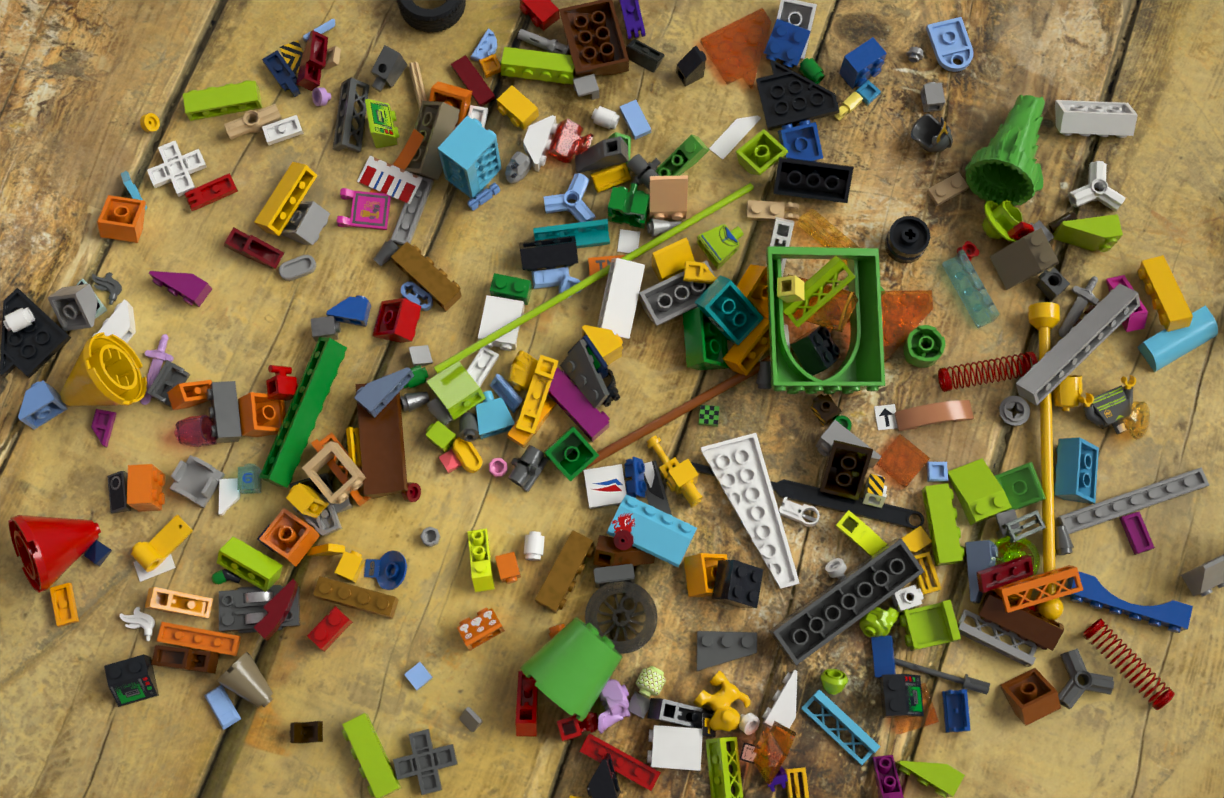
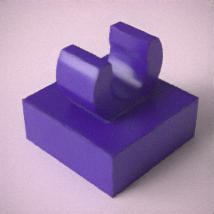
(780, 778)

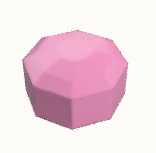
(498, 467)

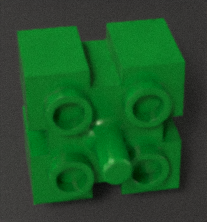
(628, 206)

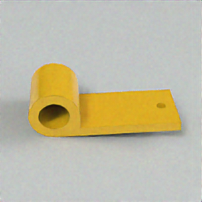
(153, 553)

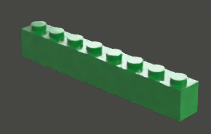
(303, 412)

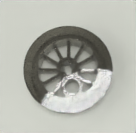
(638, 596)

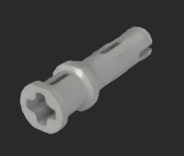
(551, 46)

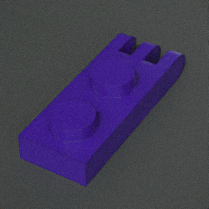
(632, 18)

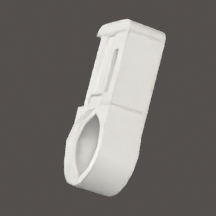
(796, 512)

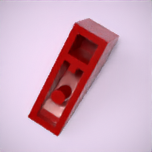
(526, 706)

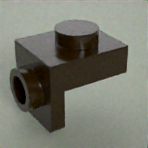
(306, 732)

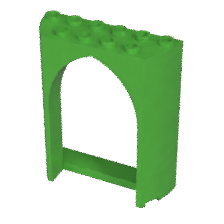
(864, 361)

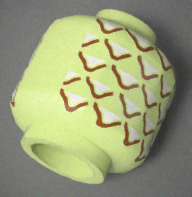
(650, 681)

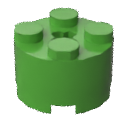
(920, 356)

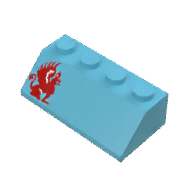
(653, 530)

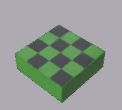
(709, 415)

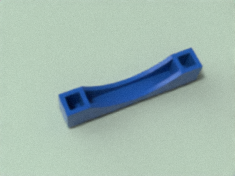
(1171, 614)

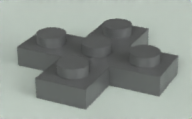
(425, 762)

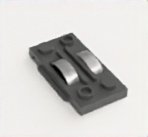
(244, 608)

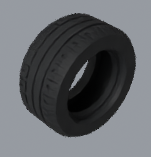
(432, 19)

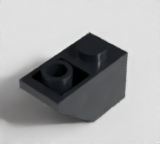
(691, 66)

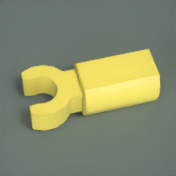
(849, 105)

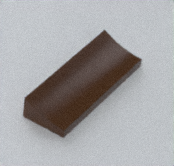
(382, 450)

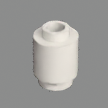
(605, 118)
(18, 319)
(534, 546)

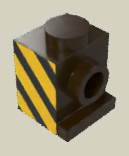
(825, 415)

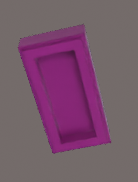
(1136, 533)

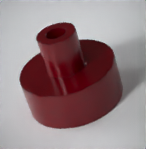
(413, 492)
(627, 536)

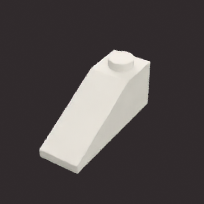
(782, 236)

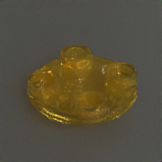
(1139, 420)

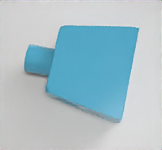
(493, 416)

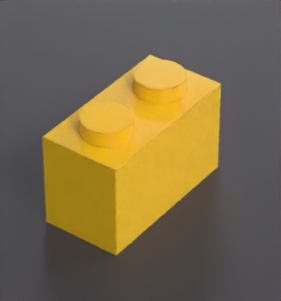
(517, 108)
(307, 500)

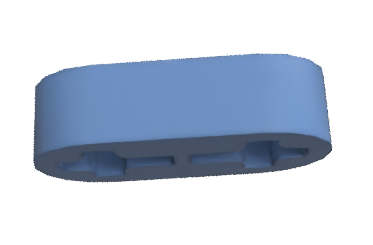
(419, 293)

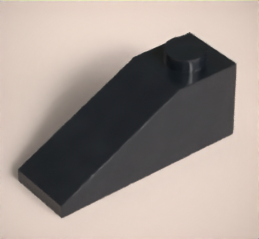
(676, 713)

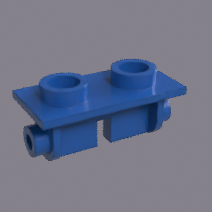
(635, 468)

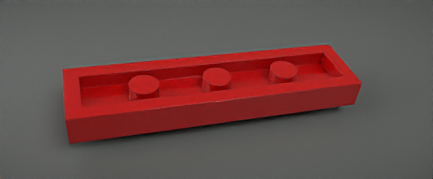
(622, 762)

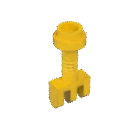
(667, 464)

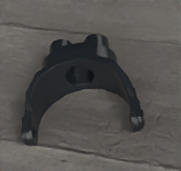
(613, 391)

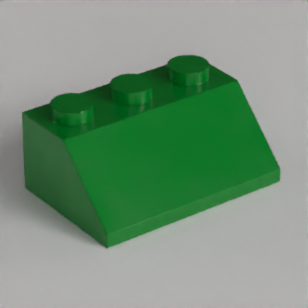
(703, 342)

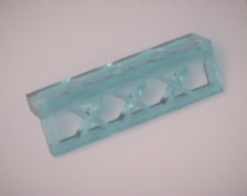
(971, 289)

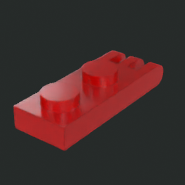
(211, 192)

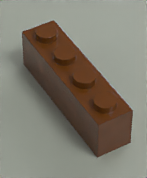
(1024, 622)

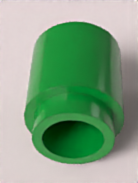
(811, 70)
(419, 378)

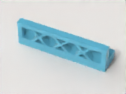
(848, 724)

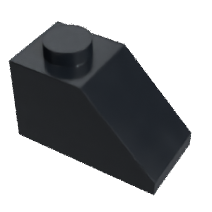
(604, 781)

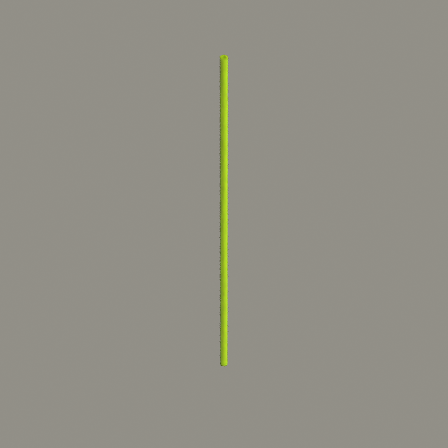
(591, 279)

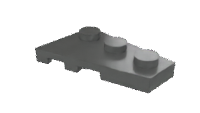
(721, 647)

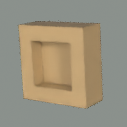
(332, 57)

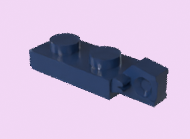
(281, 72)

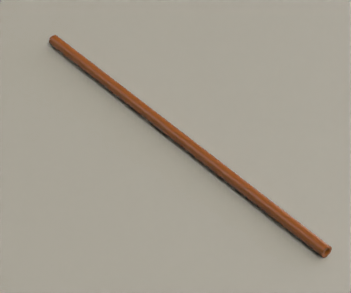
(679, 411)

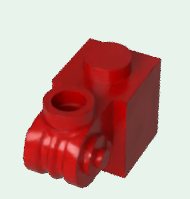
(572, 728)

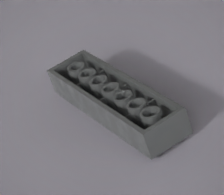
(846, 601)

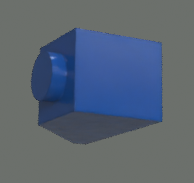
(352, 311)

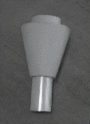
(658, 226)

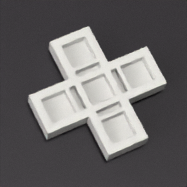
(176, 168)

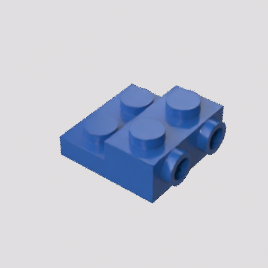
(786, 43)
(801, 141)

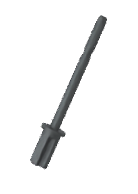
(967, 682)

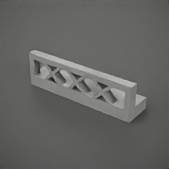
(994, 642)

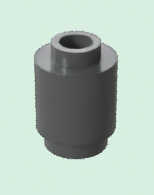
(468, 427)

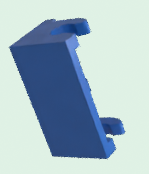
(956, 711)

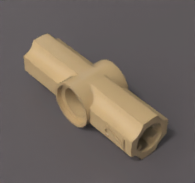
(243, 126)

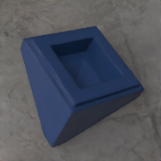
(97, 553)

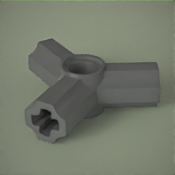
(1093, 682)

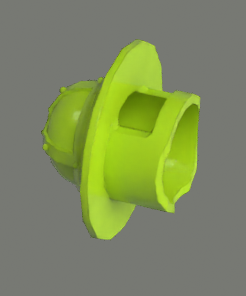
(1000, 219)

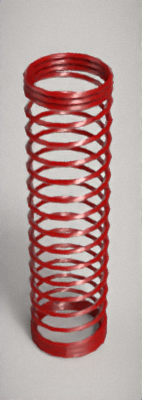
(947, 384)
(1164, 698)

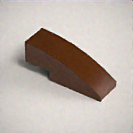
(185, 659)

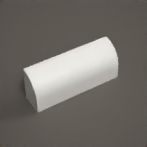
(621, 296)

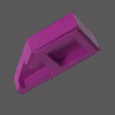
(103, 425)

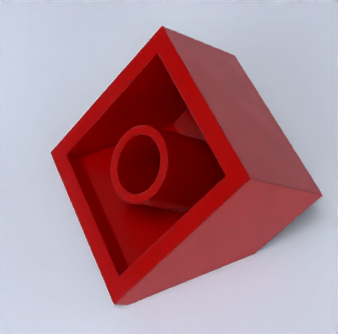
(397, 320)

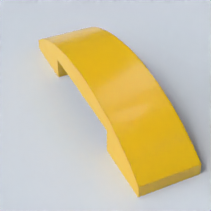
(537, 394)

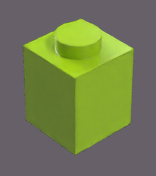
(440, 436)

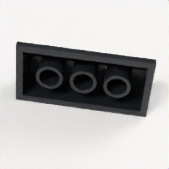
(812, 179)

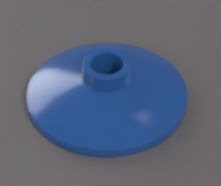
(392, 570)

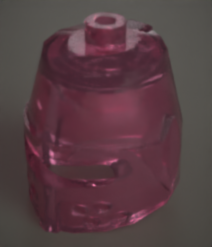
(192, 430)

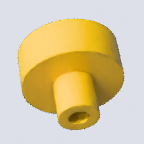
(149, 122)

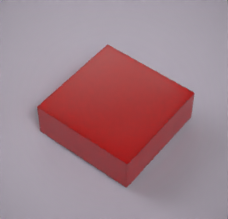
(1020, 230)

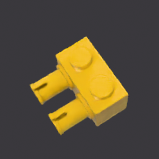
(682, 481)

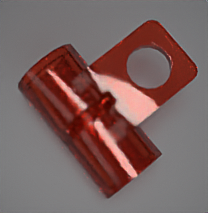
(569, 141)

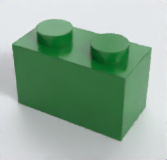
(511, 288)

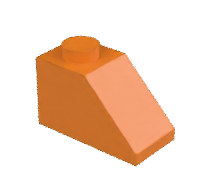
(188, 394)

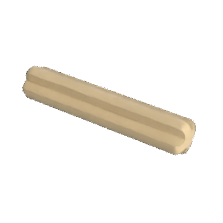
(417, 83)

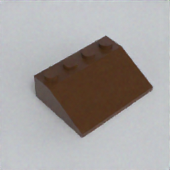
(595, 38)

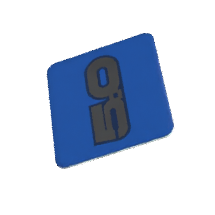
(372, 568)

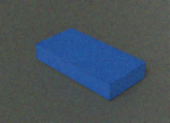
(883, 655)

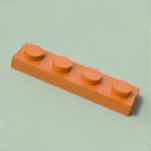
(198, 639)

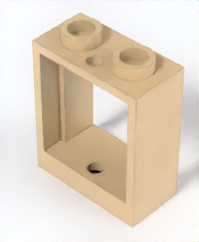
(320, 459)

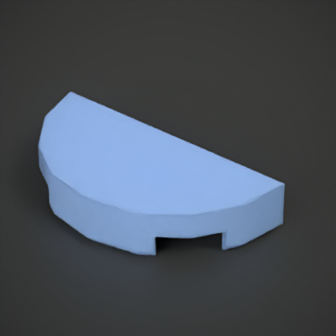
(486, 46)

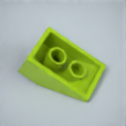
(1090, 233)
(978, 491)

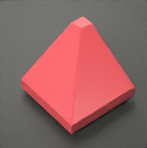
(450, 461)

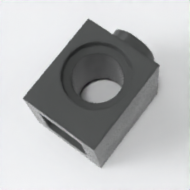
(1049, 290)

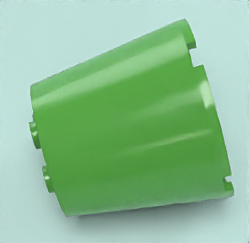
(574, 667)

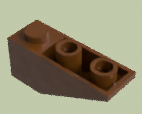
(609, 555)

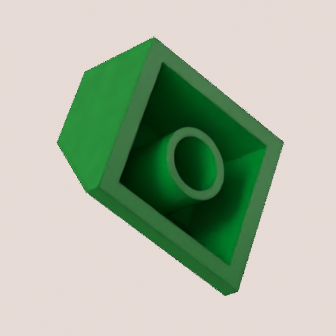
(570, 453)

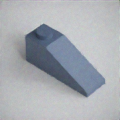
(379, 393)
(979, 557)

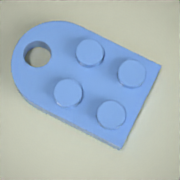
(950, 42)

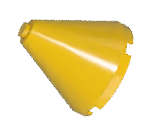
(105, 375)

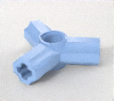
(576, 190)

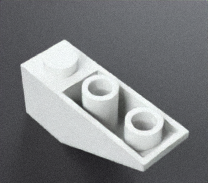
(784, 707)

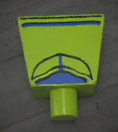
(720, 244)

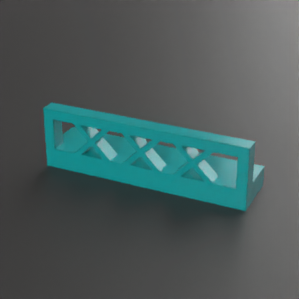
(586, 233)

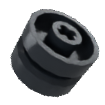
(907, 239)

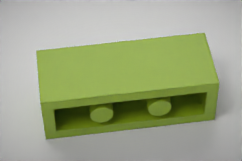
(249, 564)

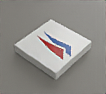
(605, 486)

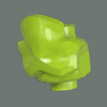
(878, 622)

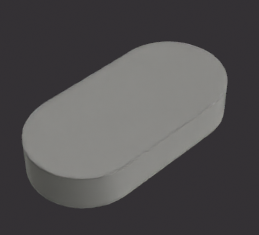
(297, 267)

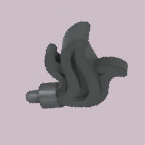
(108, 284)

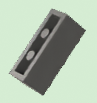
(224, 412)

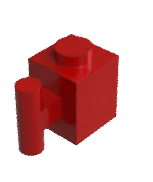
(281, 386)

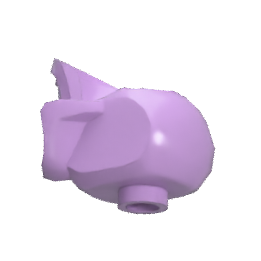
(616, 704)

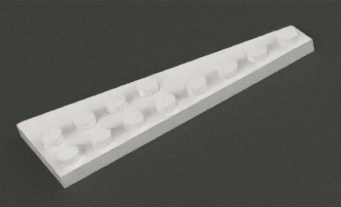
(745, 480)

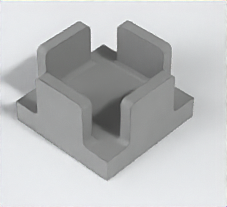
(196, 480)

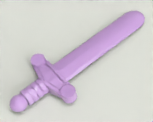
(158, 357)

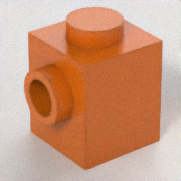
(508, 567)

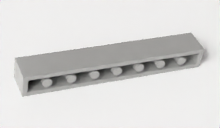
(1078, 344)

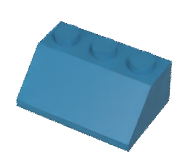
(1076, 470)

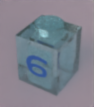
(249, 479)

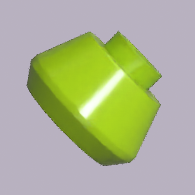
(833, 681)

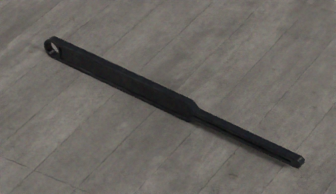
(813, 496)

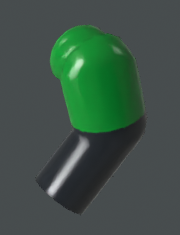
(223, 576)

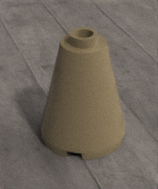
(247, 681)

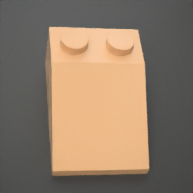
(668, 197)

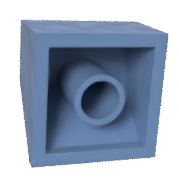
(40, 405)

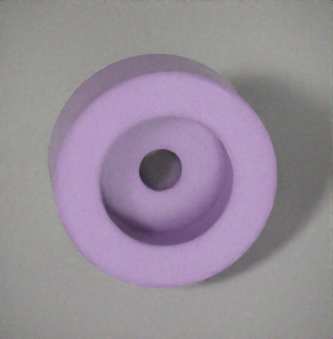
(320, 96)

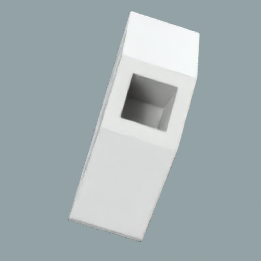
(539, 140)
(120, 322)

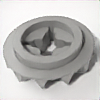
(1020, 405)

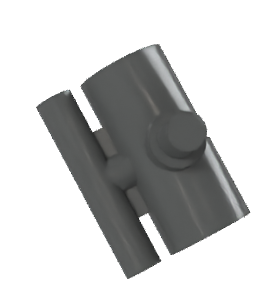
(642, 169)
(528, 468)

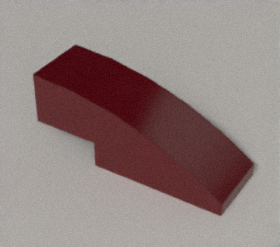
(312, 61)
(253, 248)
(277, 610)

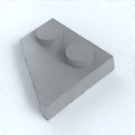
(326, 522)

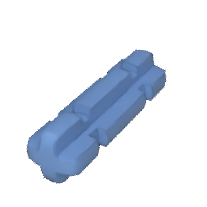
(483, 196)

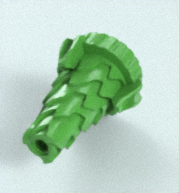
(1008, 164)

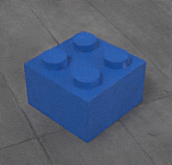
(862, 63)

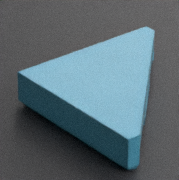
(130, 186)

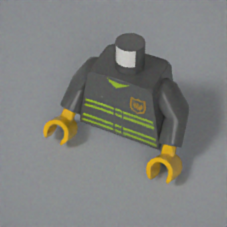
(1110, 407)

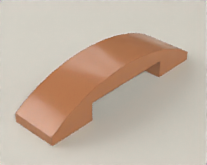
(934, 414)

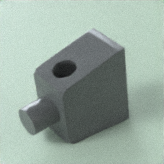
(387, 68)

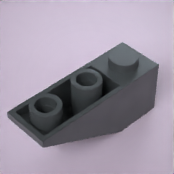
(603, 154)

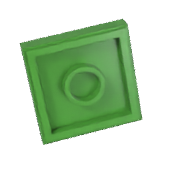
(1021, 486)

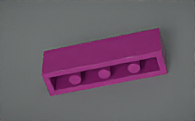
(577, 406)

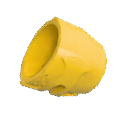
(522, 371)
(1068, 392)

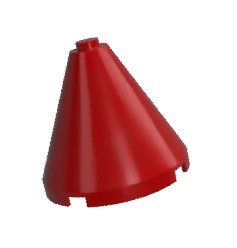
(49, 545)

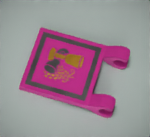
(367, 211)

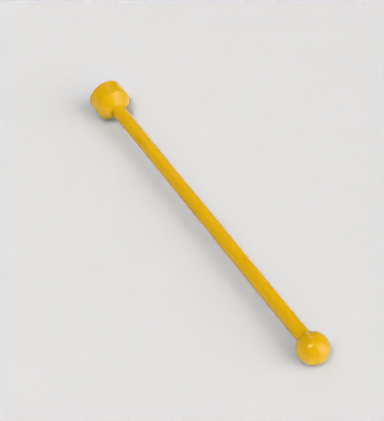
(1045, 317)

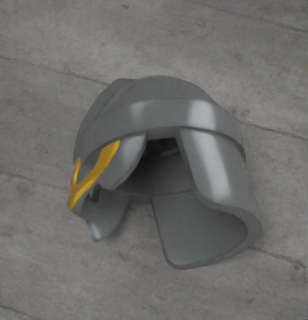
(931, 134)

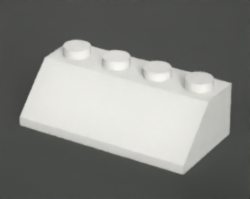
(1095, 118)

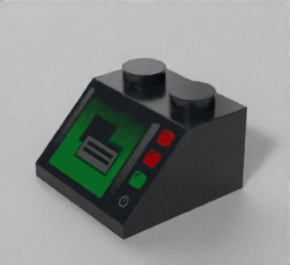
(131, 680)
(901, 696)

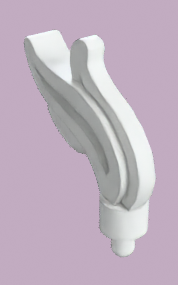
(139, 620)

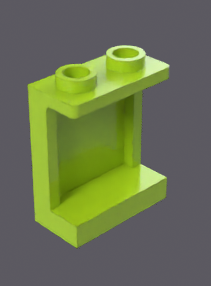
(456, 390)
(929, 625)

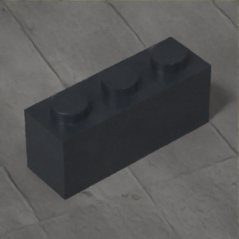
(548, 253)

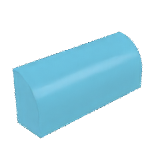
(1171, 345)

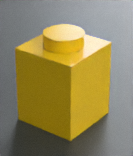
(350, 566)

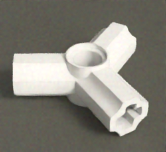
(1087, 193)

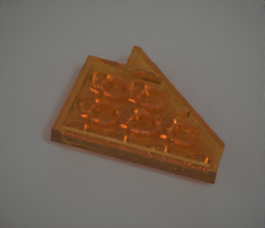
(739, 47)
(901, 315)

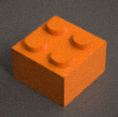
(145, 487)

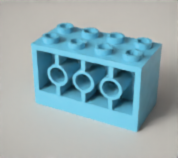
(470, 157)

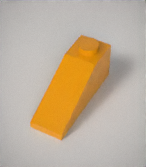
(178, 602)

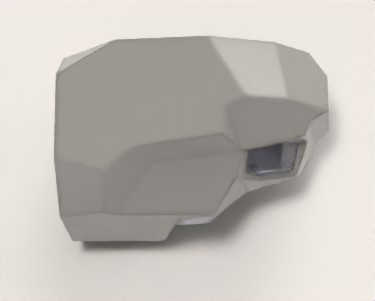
(518, 167)

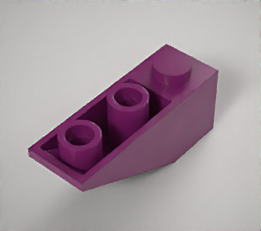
(187, 285)
(887, 777)

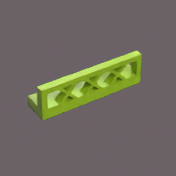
(815, 285)
(718, 767)

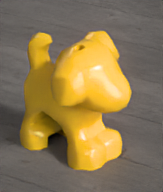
(725, 717)

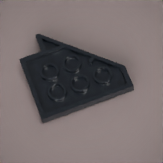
(793, 98)
(32, 345)

